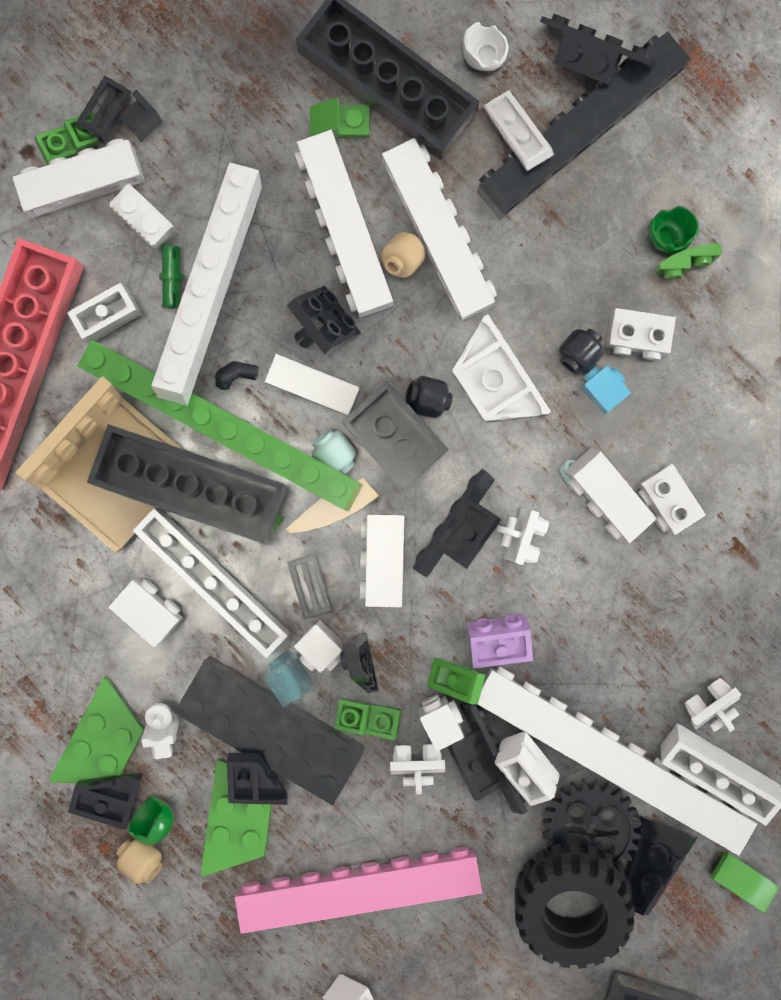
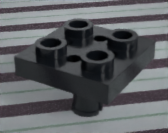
(322, 320)

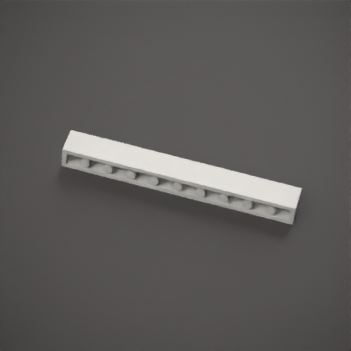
(613, 760)

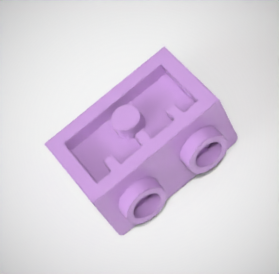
(500, 641)

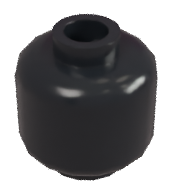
(581, 351)
(428, 396)

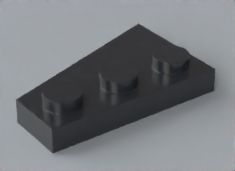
(359, 662)
(655, 861)

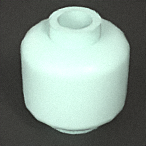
(335, 450)

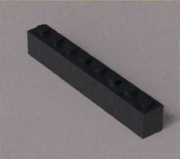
(585, 124)

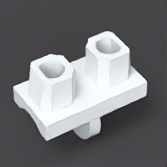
(519, 535)
(724, 698)
(160, 730)
(431, 763)

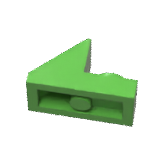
(343, 120)
(456, 680)

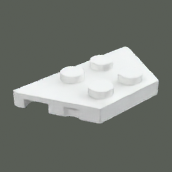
(496, 378)

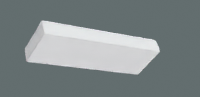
(518, 130)
(312, 385)

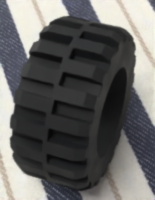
(579, 939)

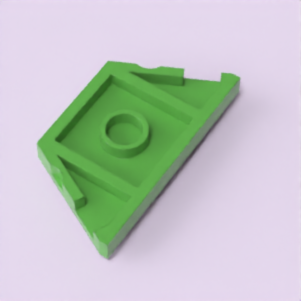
(101, 740)
(234, 830)

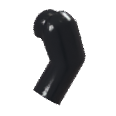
(232, 371)

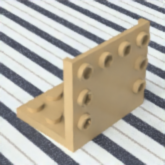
(67, 456)

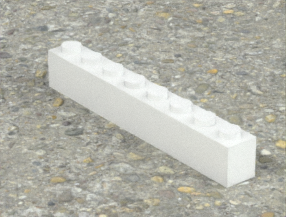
(207, 285)

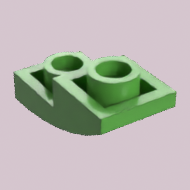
(65, 140)
(681, 262)
(368, 719)
(744, 882)

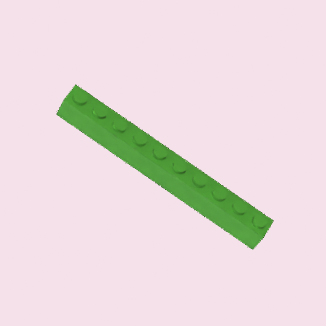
(224, 428)

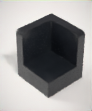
(140, 117)

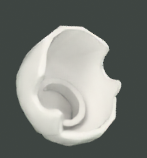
(484, 47)

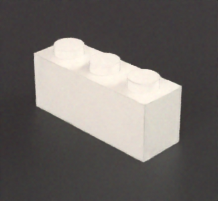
(609, 496)
(382, 560)

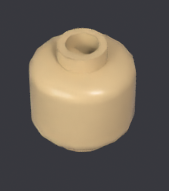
(403, 254)
(138, 861)

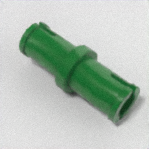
(171, 276)

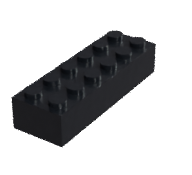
(387, 76)
(187, 484)
(256, 722)

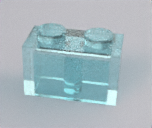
(287, 678)

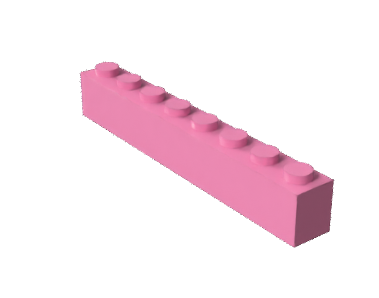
(357, 890)

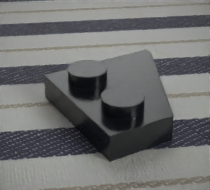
(253, 781)
(106, 799)

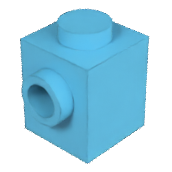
(605, 388)

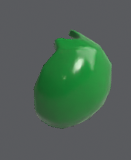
(673, 229)
(151, 822)

